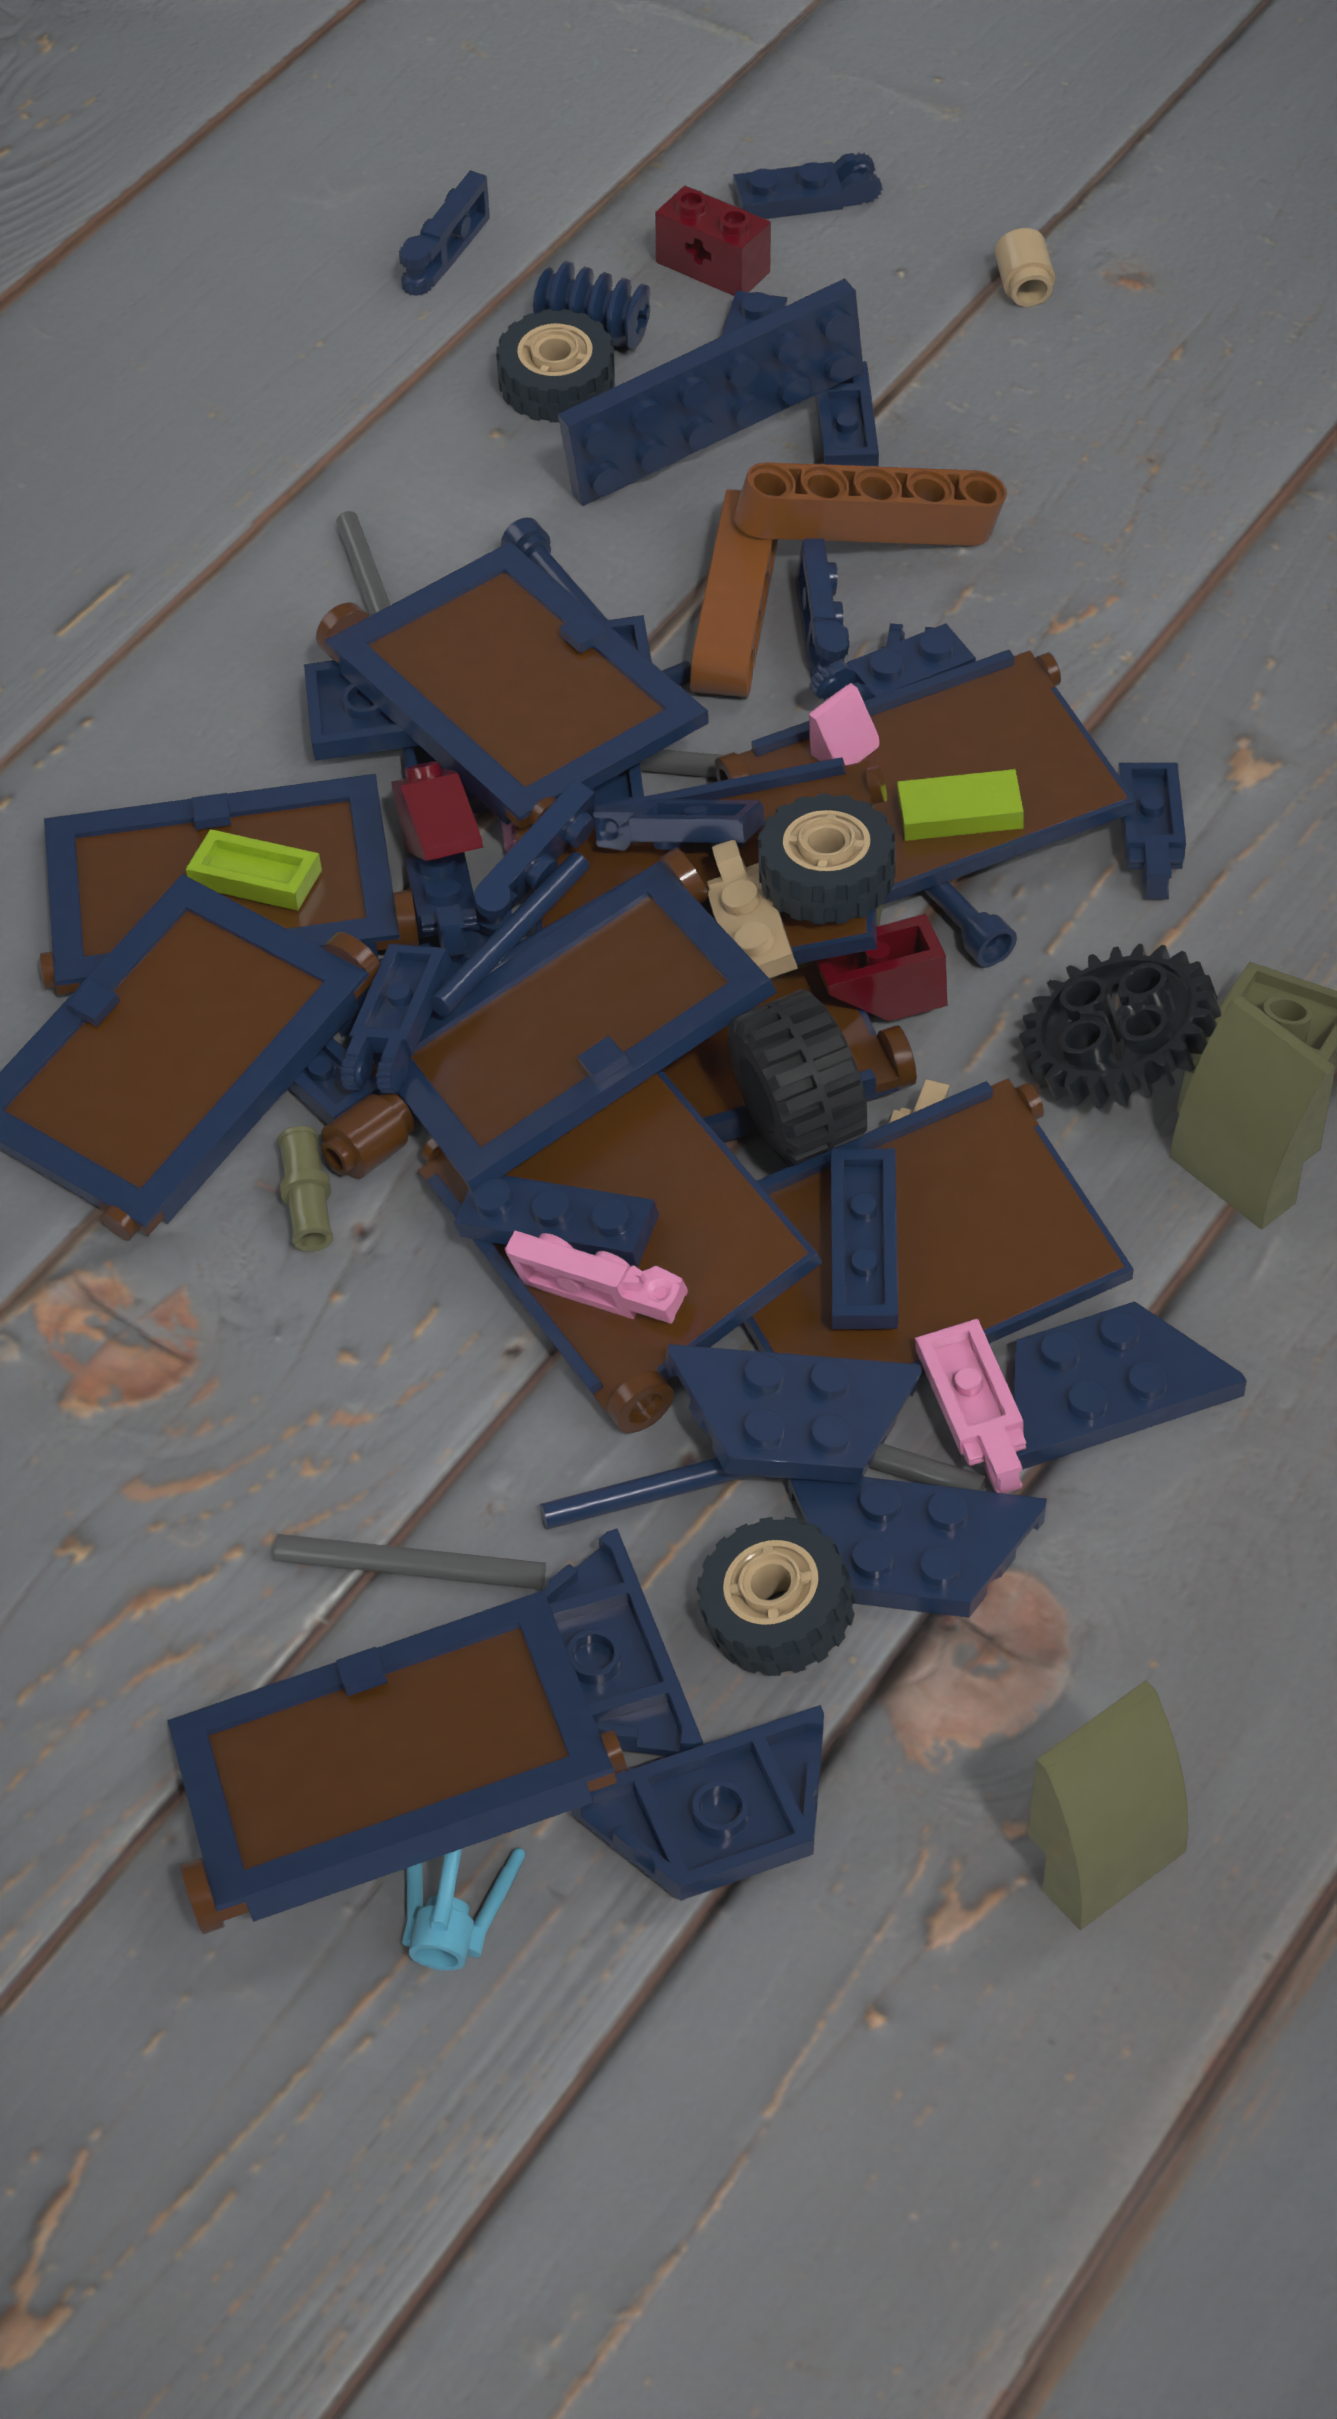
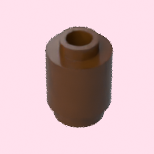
(367, 1134)

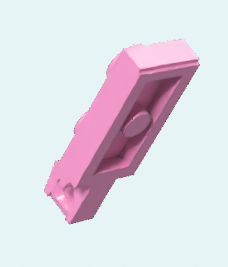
(595, 1279)
(975, 1400)

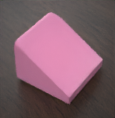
(842, 728)

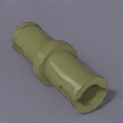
(305, 1188)

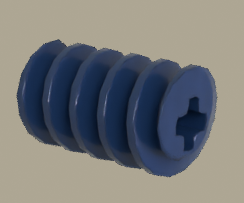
(616, 309)

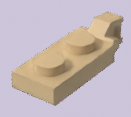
(747, 914)

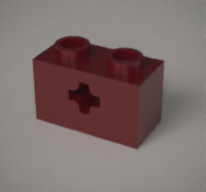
(712, 241)

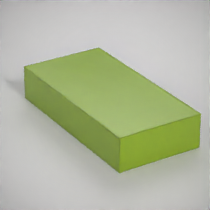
(960, 805)
(255, 869)

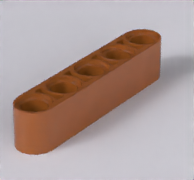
(869, 504)
(732, 608)

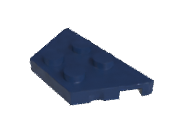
(1111, 1380)
(792, 1410)
(919, 1541)
(621, 1653)
(717, 1807)

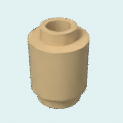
(1025, 266)

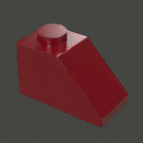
(435, 812)
(897, 978)

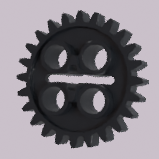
(1162, 1020)

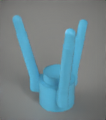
(443, 1931)

